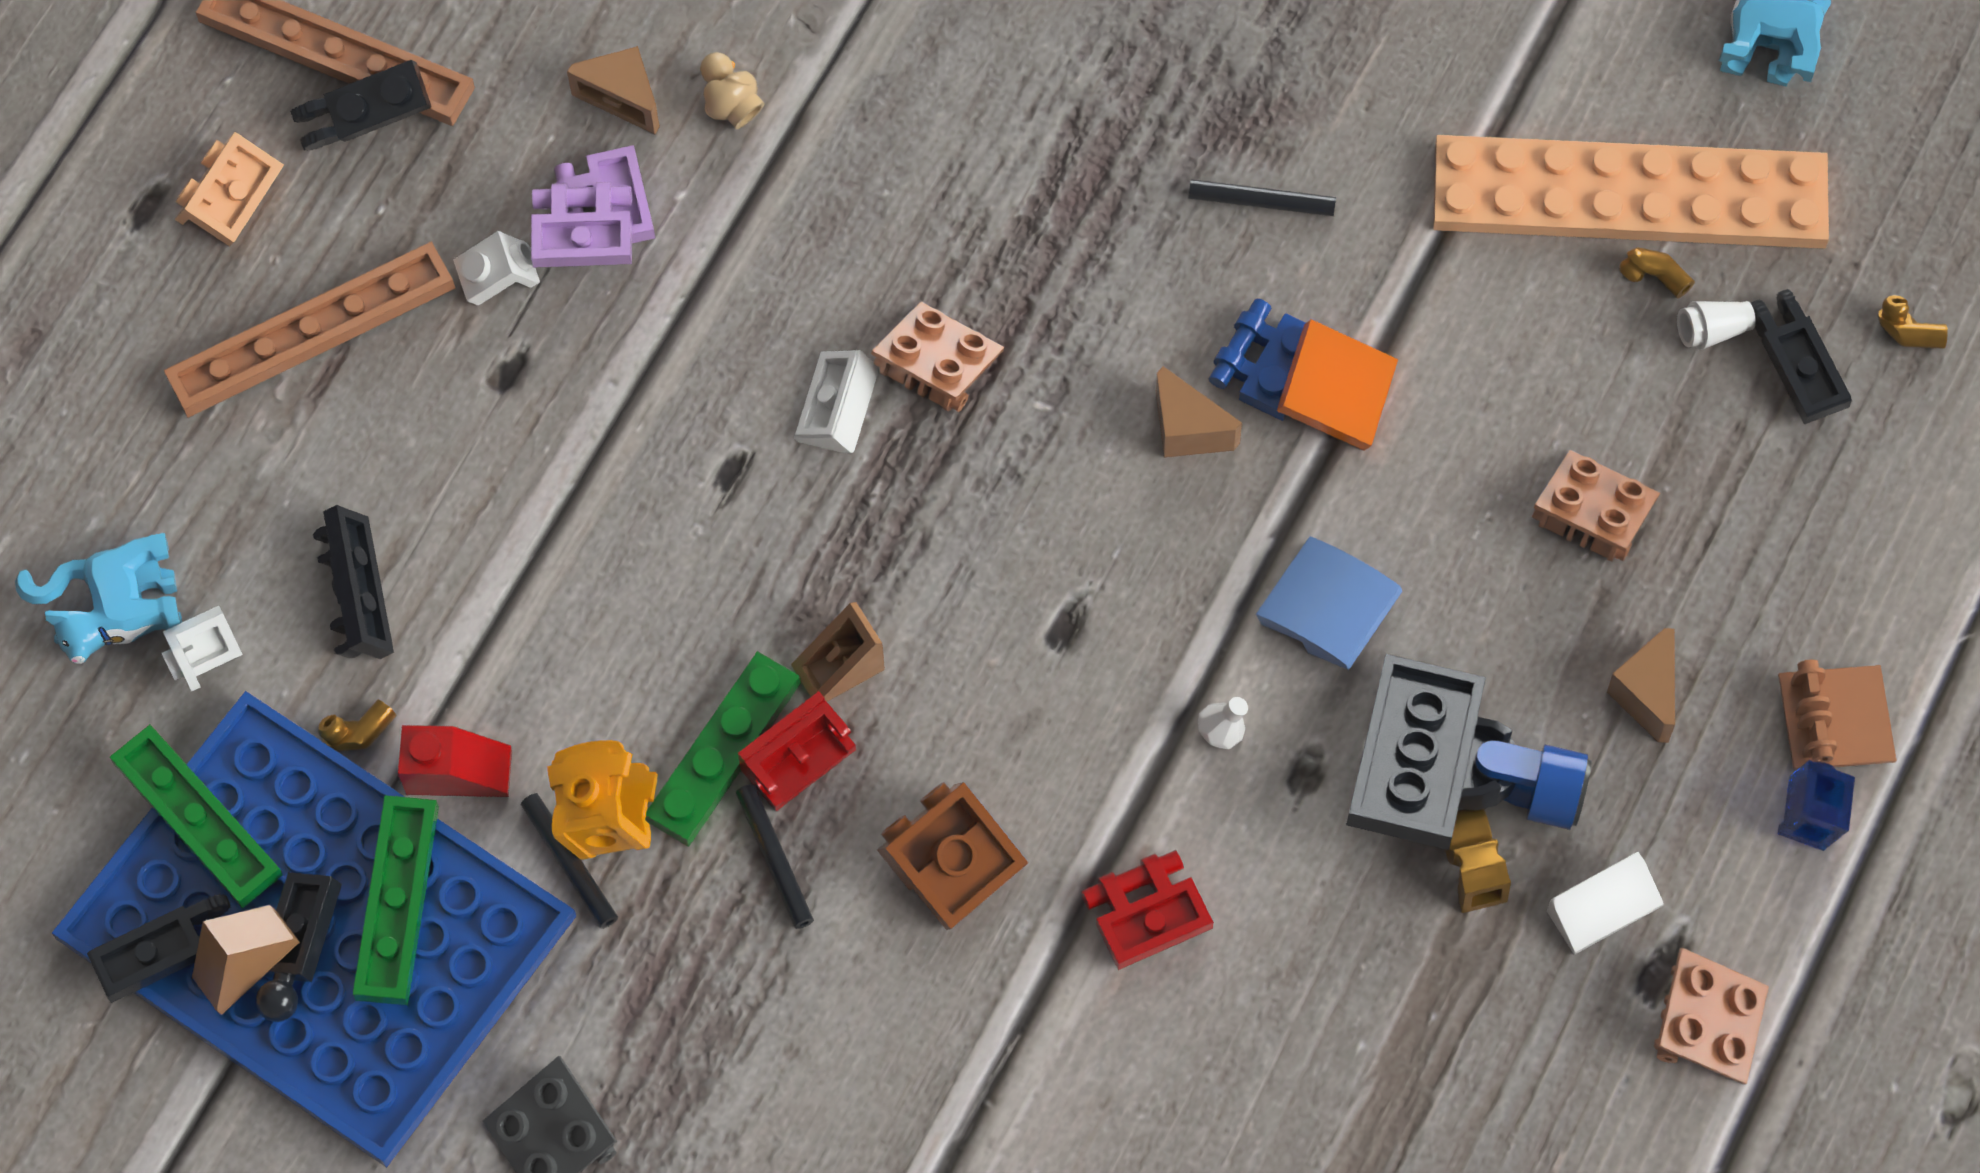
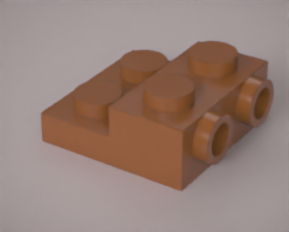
(951, 853)

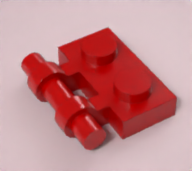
(1153, 922)

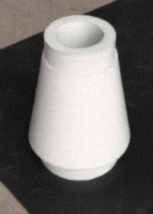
(1712, 322)

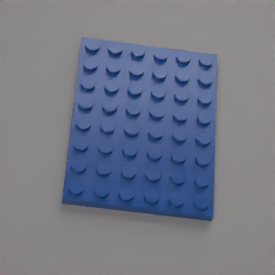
(344, 1061)

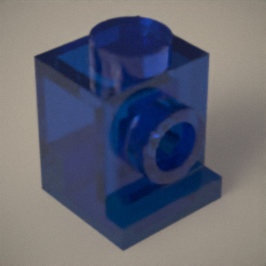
(1817, 805)

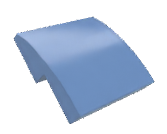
(1329, 602)

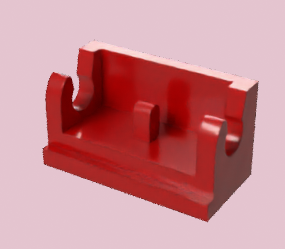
(796, 751)

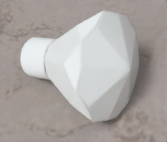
(1223, 723)

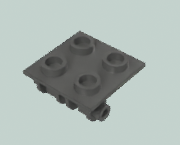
(551, 1125)

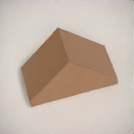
(617, 86)
(1192, 421)
(841, 655)
(1647, 686)
(239, 952)

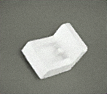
(494, 267)
(199, 646)

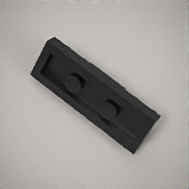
(355, 584)

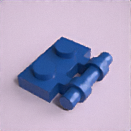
(1267, 377)

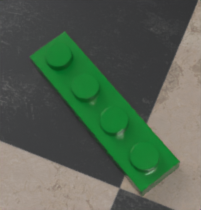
(713, 758)
(196, 816)
(396, 900)

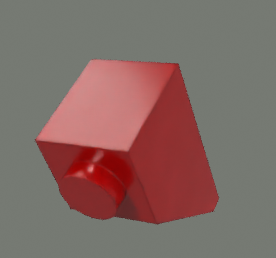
(452, 762)

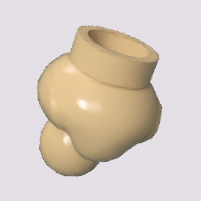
(729, 94)

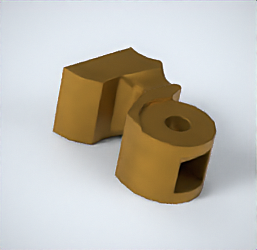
(1482, 870)

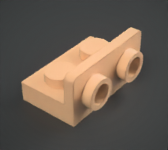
(229, 189)

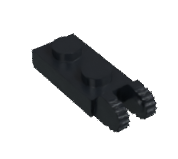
(365, 105)
(1801, 359)
(153, 948)

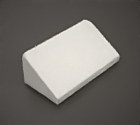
(837, 400)
(1605, 903)

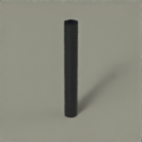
(1262, 197)
(774, 856)
(570, 863)

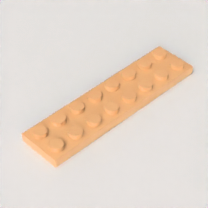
(1631, 191)

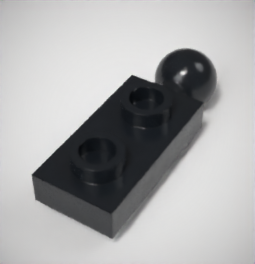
(307, 910)

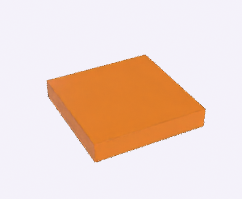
(1337, 385)

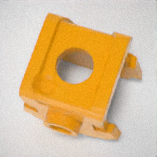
(600, 799)

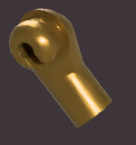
(1657, 264)
(1904, 328)
(359, 734)

